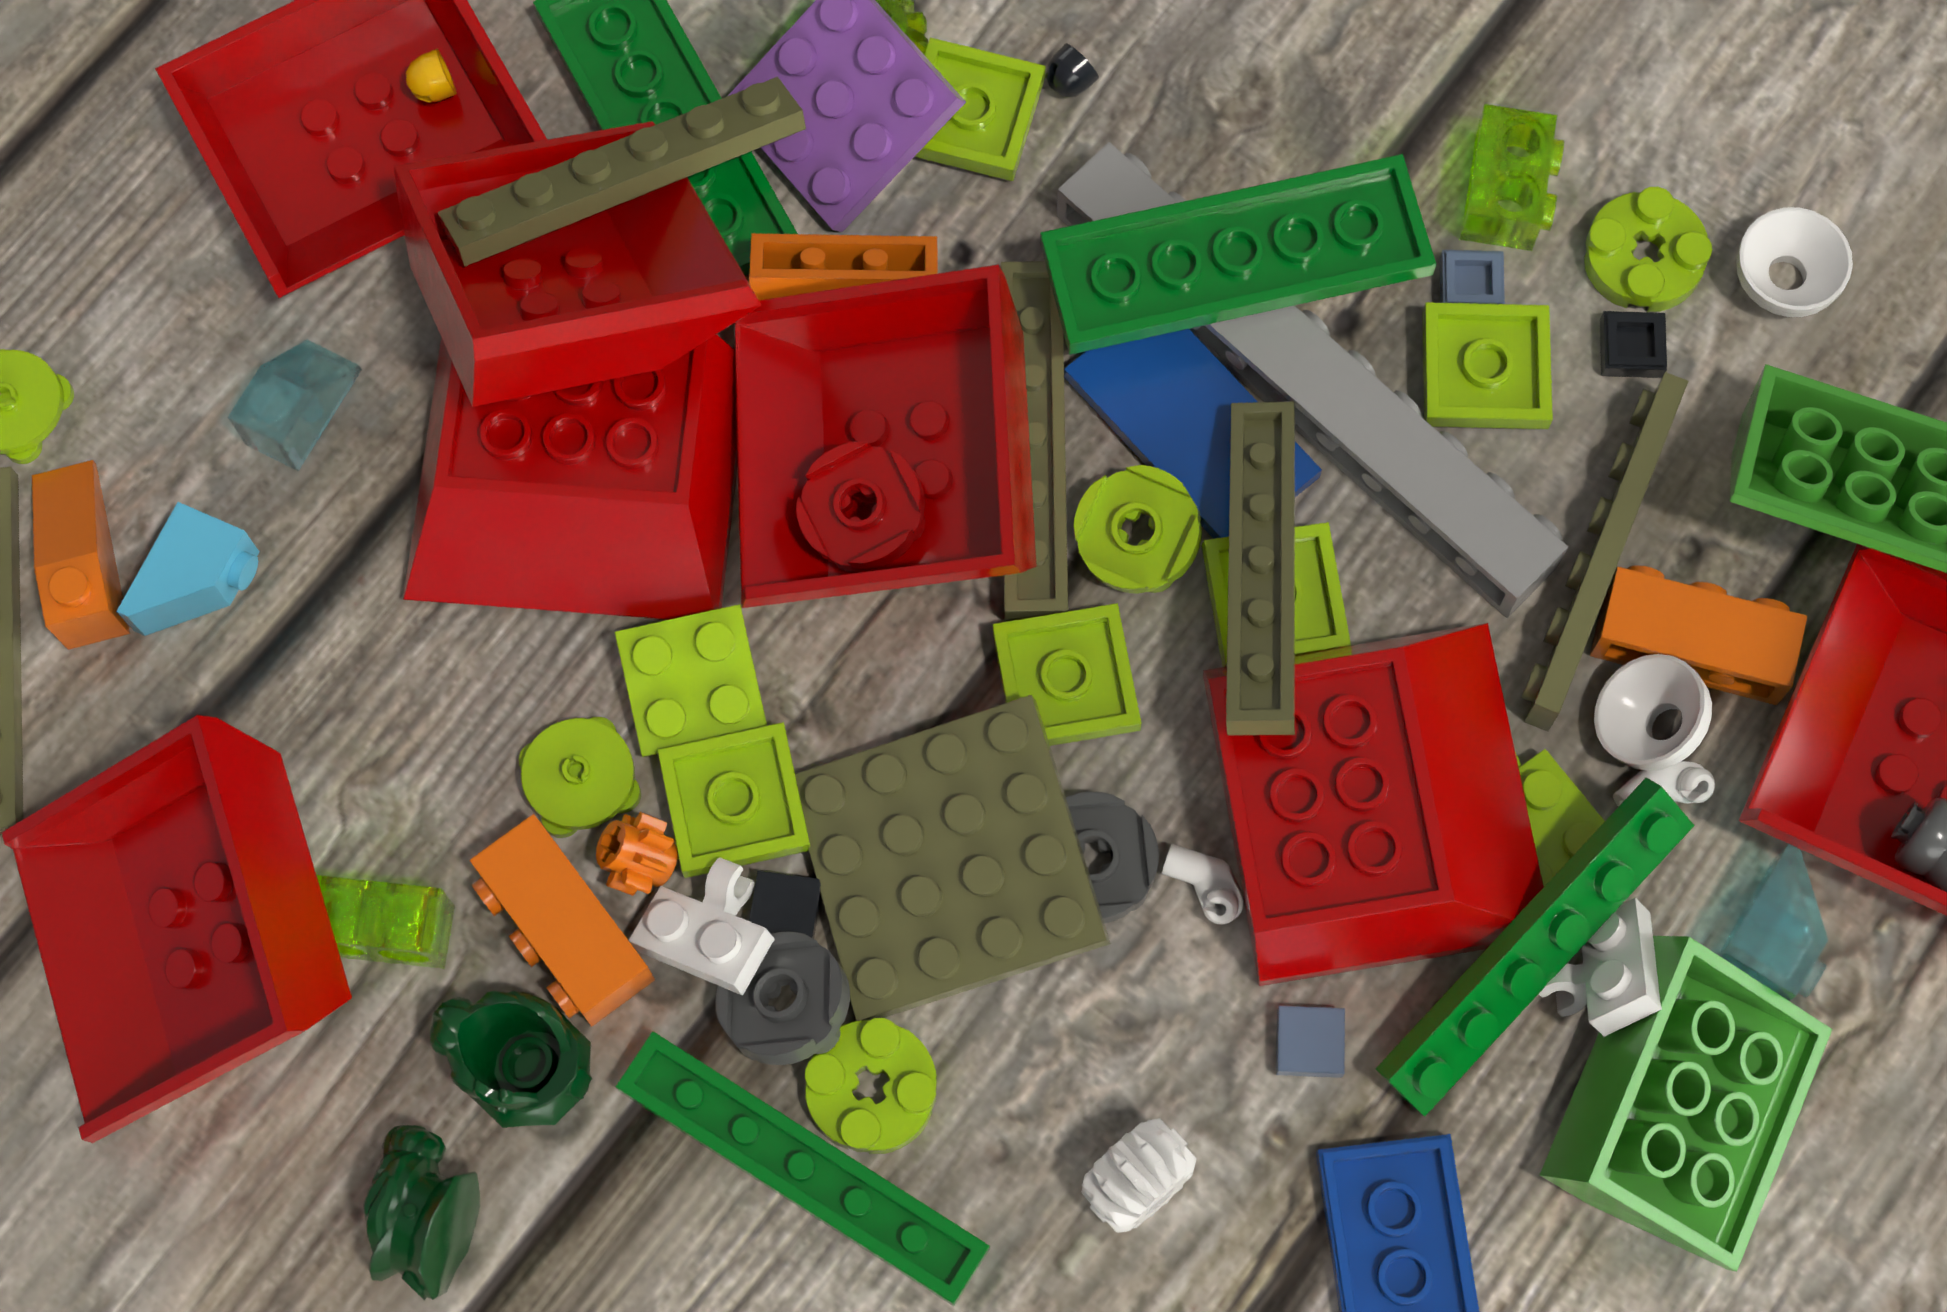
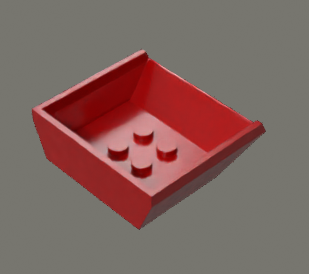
(317, 111)
(576, 303)
(908, 369)
(582, 493)
(1864, 726)
(1388, 813)
(176, 919)

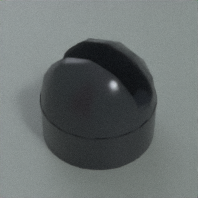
(1070, 72)

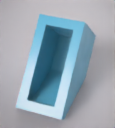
(189, 572)

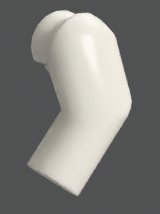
(1683, 782)
(1212, 881)

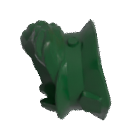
(513, 1056)
(416, 1216)

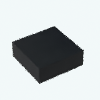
(1633, 344)
(786, 903)

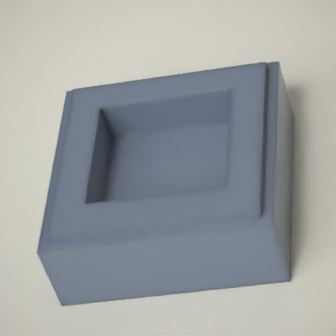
(1472, 277)
(1310, 1041)

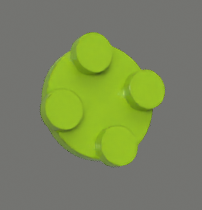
(29, 403)
(578, 775)

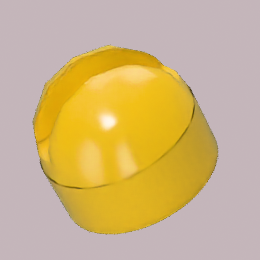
(430, 78)

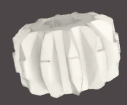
(1138, 1175)

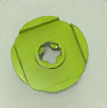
(1656, 219)
(1125, 496)
(909, 1094)

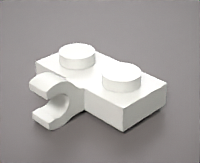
(706, 935)
(1616, 973)

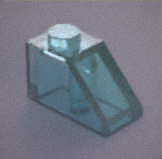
(293, 402)
(1780, 930)

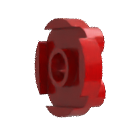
(894, 520)

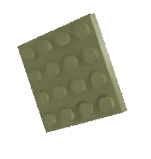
(949, 860)

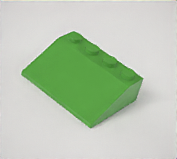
(1844, 466)
(1690, 1106)

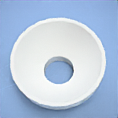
(1809, 244)
(1635, 699)

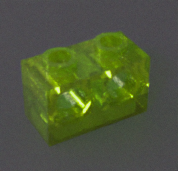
(1503, 176)
(388, 921)

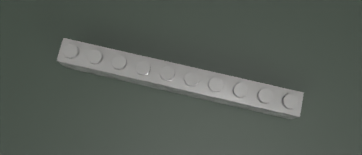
(1354, 417)

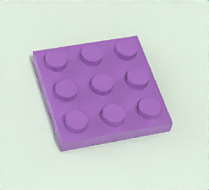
(864, 104)

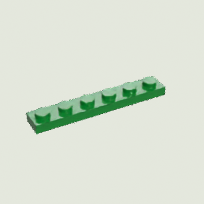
(1535, 946)
(803, 1168)

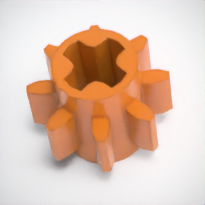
(636, 853)

